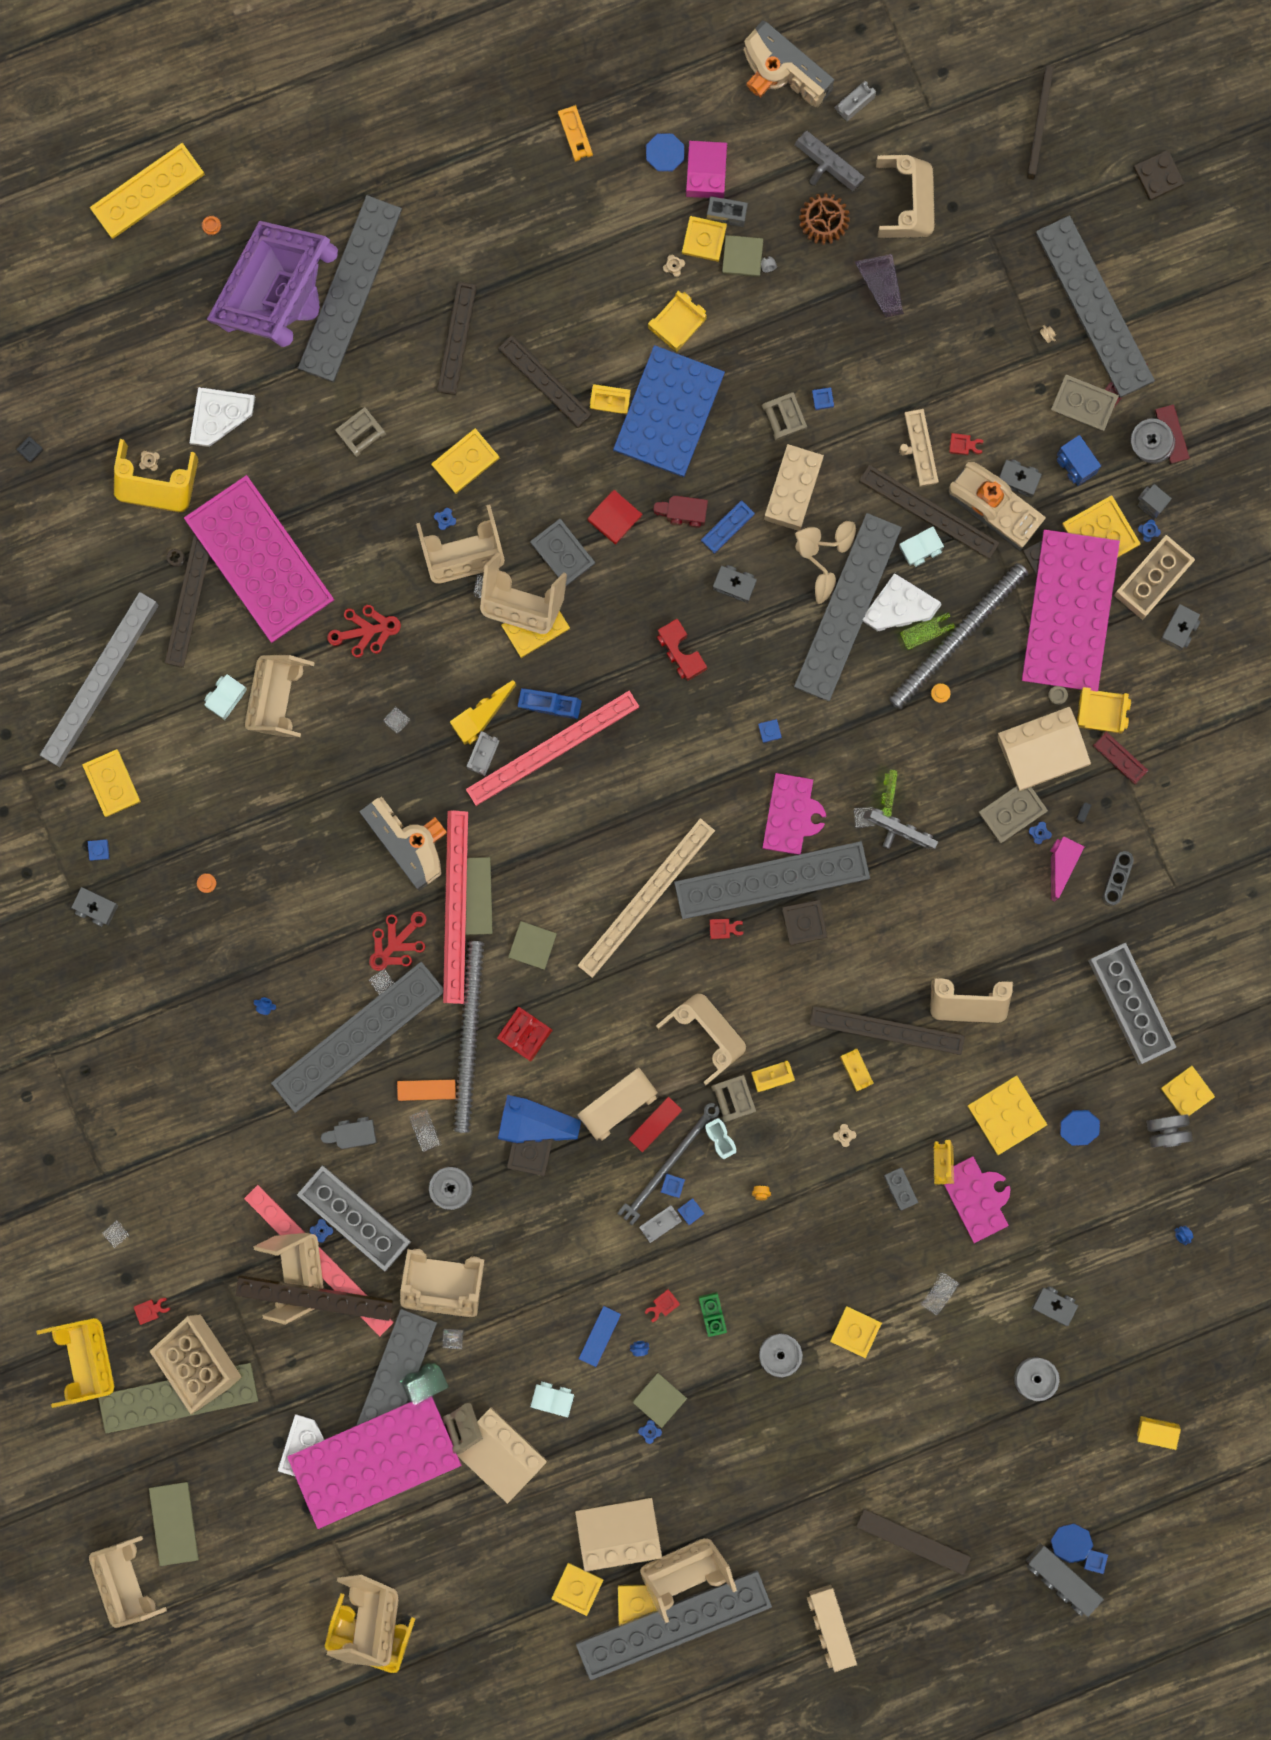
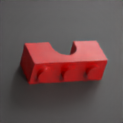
(688, 665)

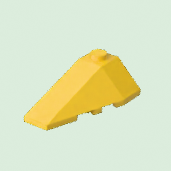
(471, 722)

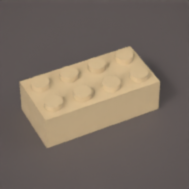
(793, 487)
(1154, 577)
(833, 1630)

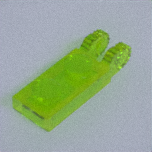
(925, 631)
(888, 797)

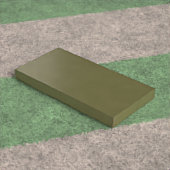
(478, 897)
(174, 1523)

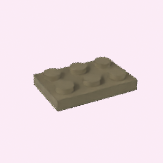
(1084, 402)
(1012, 812)

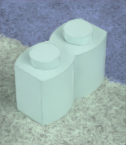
(921, 546)
(225, 696)
(717, 1133)
(552, 1400)

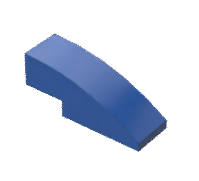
(549, 703)

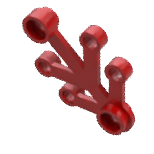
(366, 631)
(395, 943)

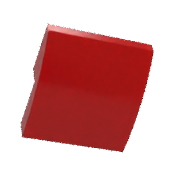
(614, 517)
(524, 1034)

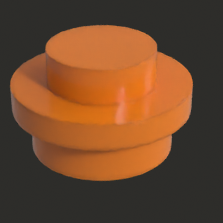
(211, 225)
(206, 883)

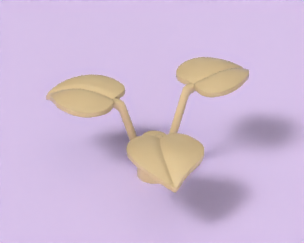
(807, 545)

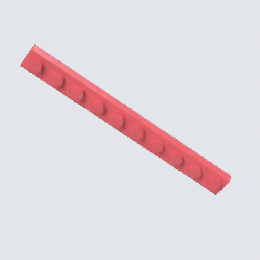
(552, 748)
(455, 907)
(331, 1272)

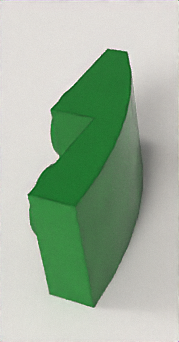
(712, 1314)

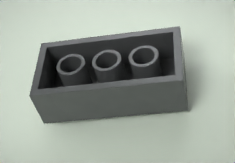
(1067, 1583)

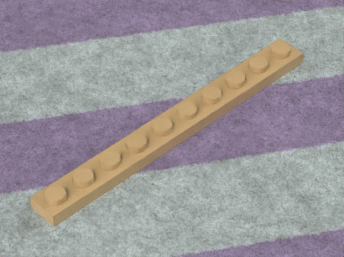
(646, 898)

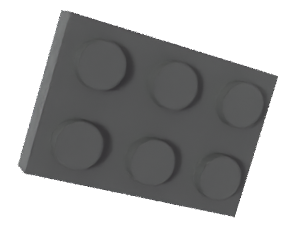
(562, 551)

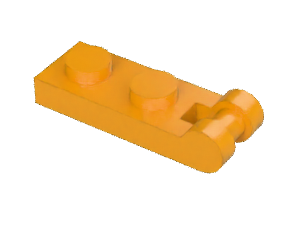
(575, 132)

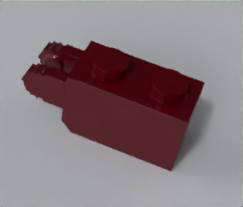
(683, 510)

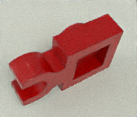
(961, 444)
(721, 928)
(664, 1303)
(148, 1311)

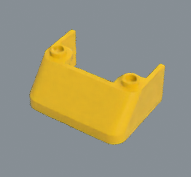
(153, 493)
(87, 1359)
(343, 1631)

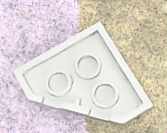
(218, 414)
(900, 605)
(301, 1436)

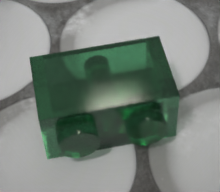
(424, 1383)

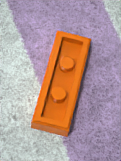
(426, 1090)

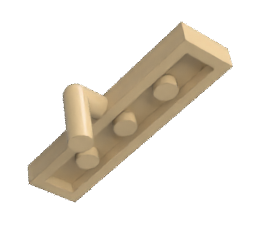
(920, 448)

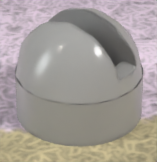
(768, 264)

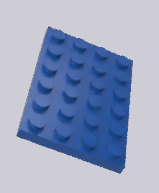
(669, 411)

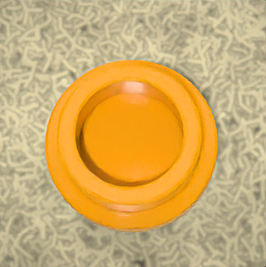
(940, 693)
(761, 1192)

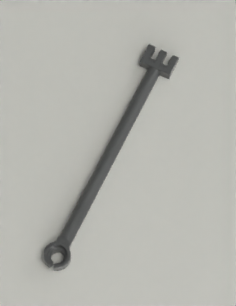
(668, 1164)

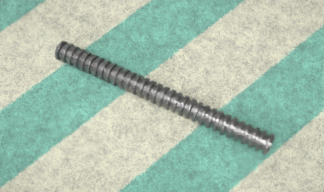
(956, 638)
(468, 1037)

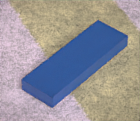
(728, 527)
(599, 1336)

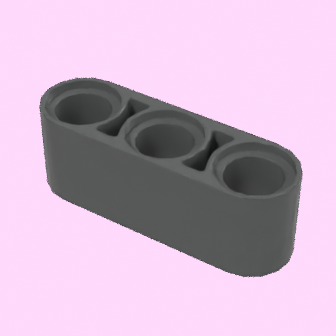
(1119, 869)

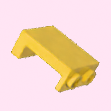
(678, 321)
(1103, 711)

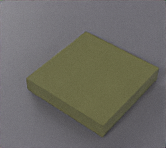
(742, 256)
(532, 945)
(659, 1400)

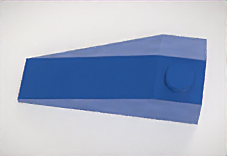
(528, 1121)

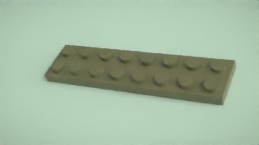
(161, 1403)

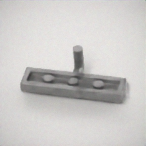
(828, 161)
(895, 827)

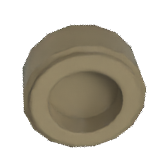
(1057, 695)

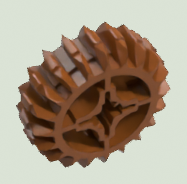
(830, 215)

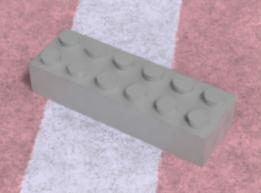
(1132, 1004)
(354, 1218)

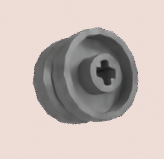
(1149, 430)
(1169, 1130)
(439, 1188)
(770, 1349)
(1025, 1376)

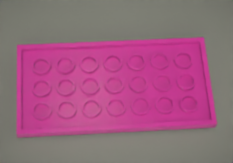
(259, 559)
(1070, 610)
(373, 1461)

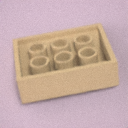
(1044, 748)
(195, 1363)
(502, 1456)
(618, 1534)

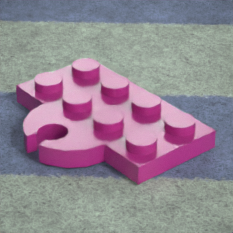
(791, 814)
(977, 1199)

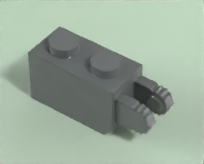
(352, 1134)

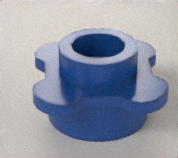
(450, 520)
(1155, 532)
(1045, 833)
(264, 1006)
(326, 1230)
(1184, 1235)
(639, 1348)
(655, 1431)

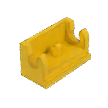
(610, 399)
(856, 1070)
(773, 1076)
(943, 1163)
(1158, 1433)

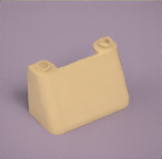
(969, 1008)
(441, 1285)

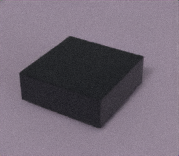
(30, 449)
(1083, 813)

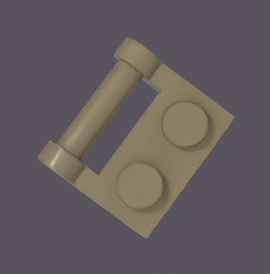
(790, 413)
(356, 427)
(740, 1097)
(467, 1427)

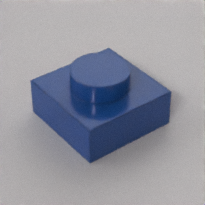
(823, 398)
(769, 731)
(98, 850)
(672, 1185)
(690, 1211)
(1095, 1561)

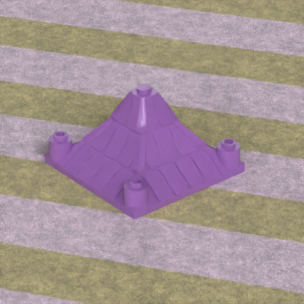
(273, 283)

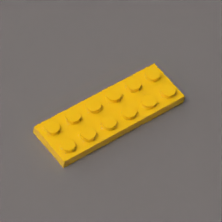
(147, 190)

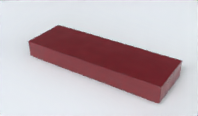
(1169, 416)
(1120, 758)

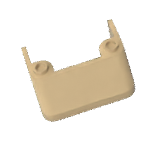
(921, 219)
(463, 556)
(518, 607)
(271, 694)
(716, 1026)
(617, 1104)
(299, 1265)
(684, 1570)
(120, 1586)
(374, 1622)

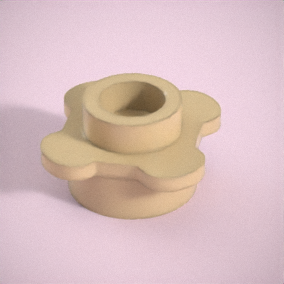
(674, 270)
(1048, 334)
(144, 460)
(844, 1130)

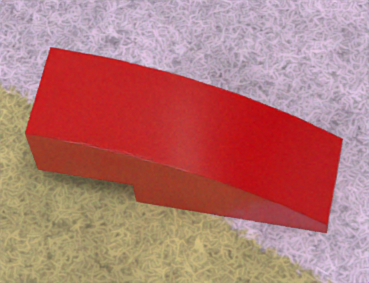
(655, 1124)

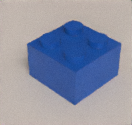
(1078, 461)

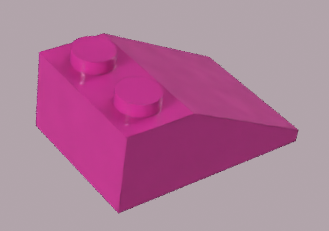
(706, 169)
(1062, 864)

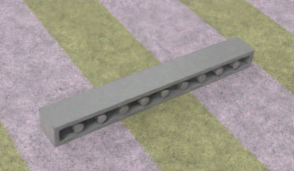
(99, 679)

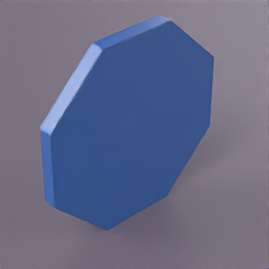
(665, 152)
(1080, 1127)
(1071, 1543)

